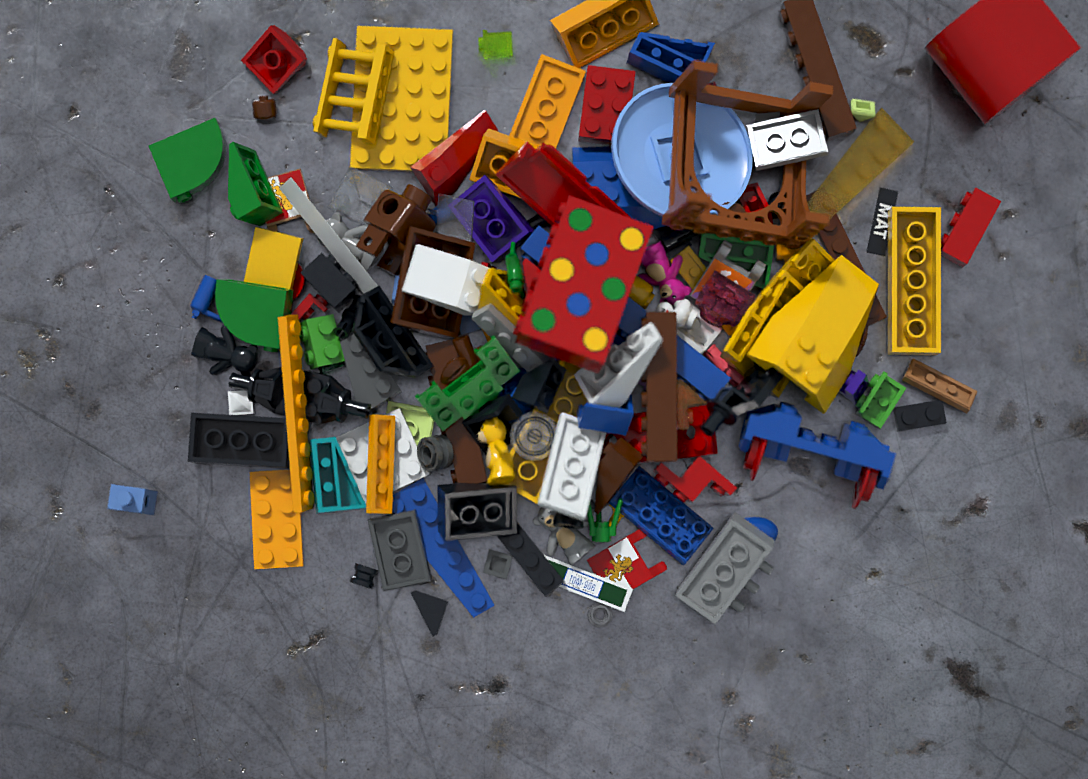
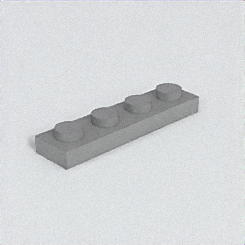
(497, 325)

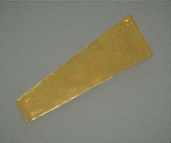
(866, 158)

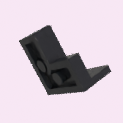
(502, 408)

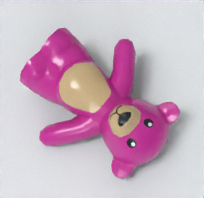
(662, 274)

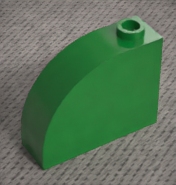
(190, 159)
(253, 310)

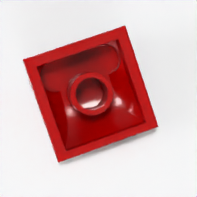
(274, 58)

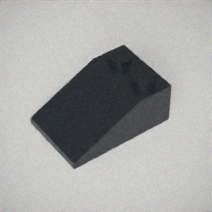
(476, 510)

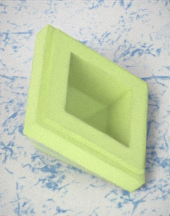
(862, 109)

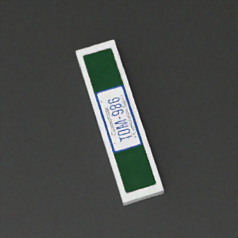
(592, 585)

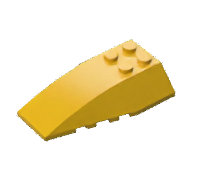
(785, 284)
(819, 332)

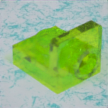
(496, 44)

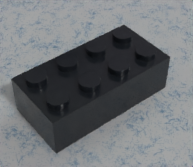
(238, 440)

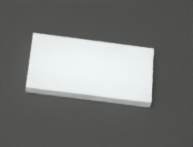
(571, 468)

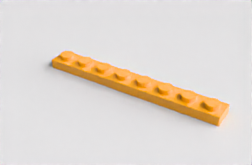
(295, 412)

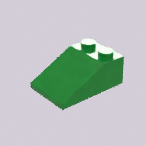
(249, 187)

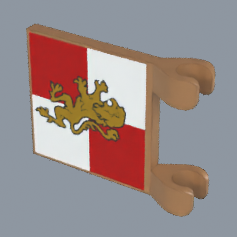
(289, 212)

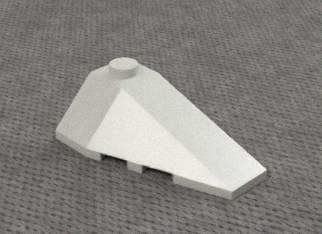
(621, 369)

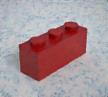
(968, 226)

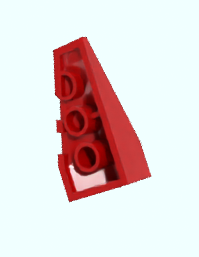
(452, 160)

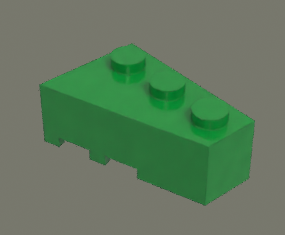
(741, 253)

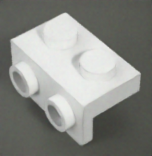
(700, 333)

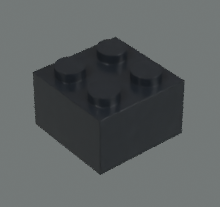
(329, 282)

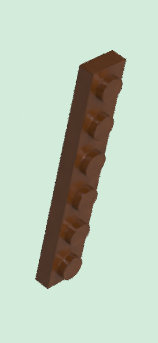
(836, 244)

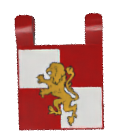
(624, 563)

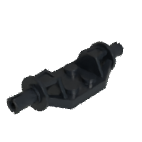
(741, 398)
(320, 405)

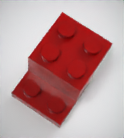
(694, 480)

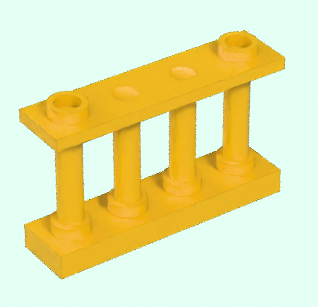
(370, 105)

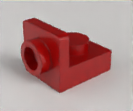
(305, 308)

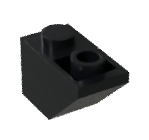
(540, 386)

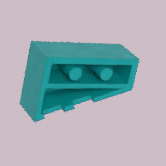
(332, 479)

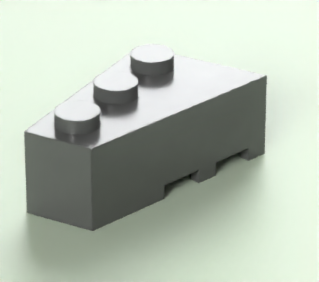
(366, 380)

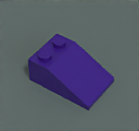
(495, 220)

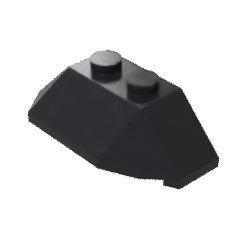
(387, 344)

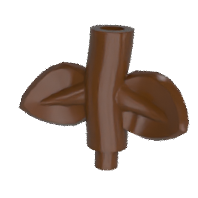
(459, 365)

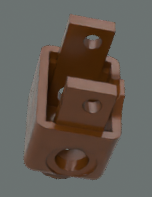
(389, 223)

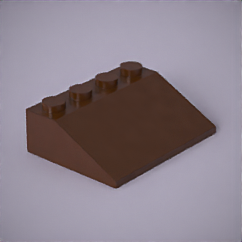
(418, 313)

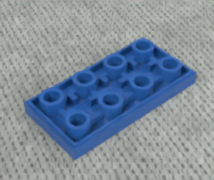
(661, 515)

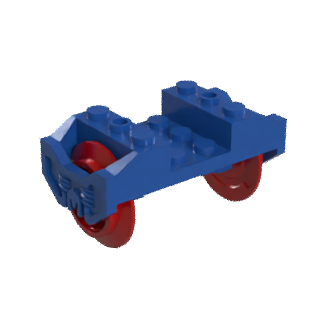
(858, 452)

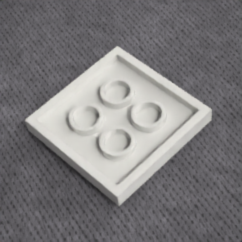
(406, 463)

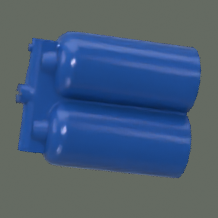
(203, 298)

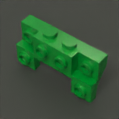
(472, 388)

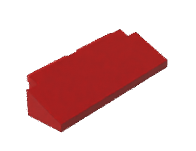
(547, 178)

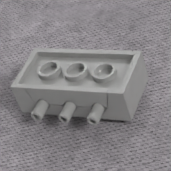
(727, 569)

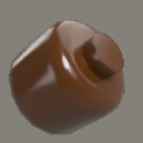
(264, 108)

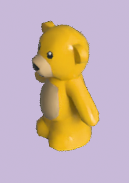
(498, 457)

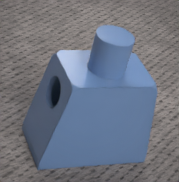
(132, 499)

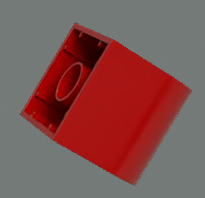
(1001, 52)

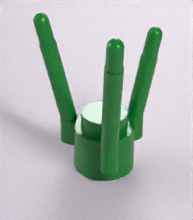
(600, 529)

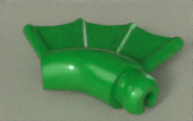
(515, 272)

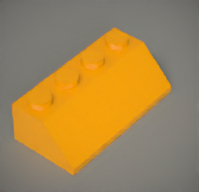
(601, 27)

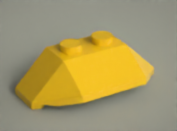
(497, 292)

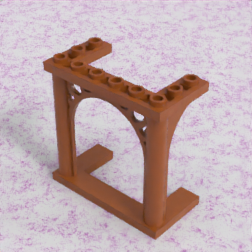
(692, 209)

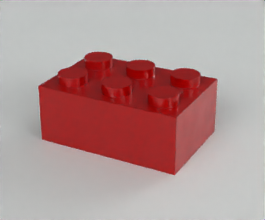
(604, 99)

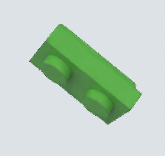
(320, 342)
(880, 399)

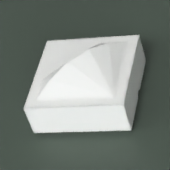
(239, 403)

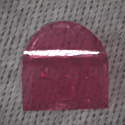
(723, 301)

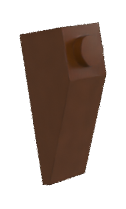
(613, 470)

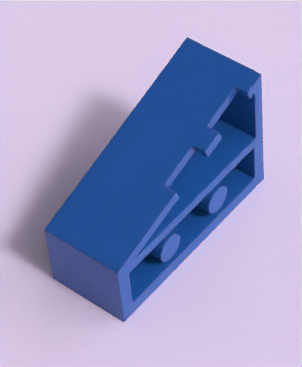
(666, 56)

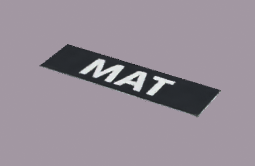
(879, 231)

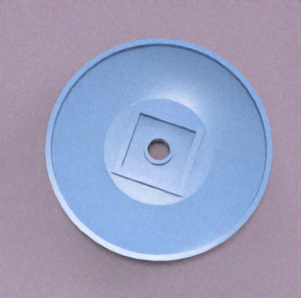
(644, 149)

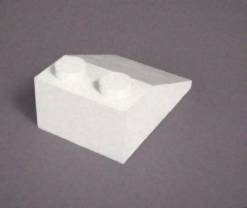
(445, 280)

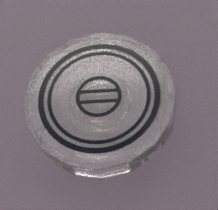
(533, 436)

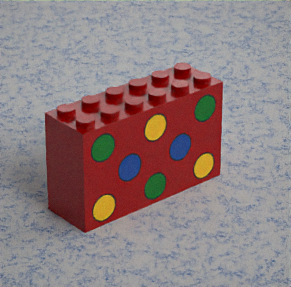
(582, 284)

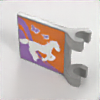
(729, 270)

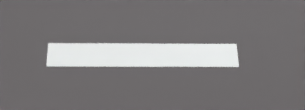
(327, 235)

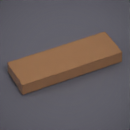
(939, 385)

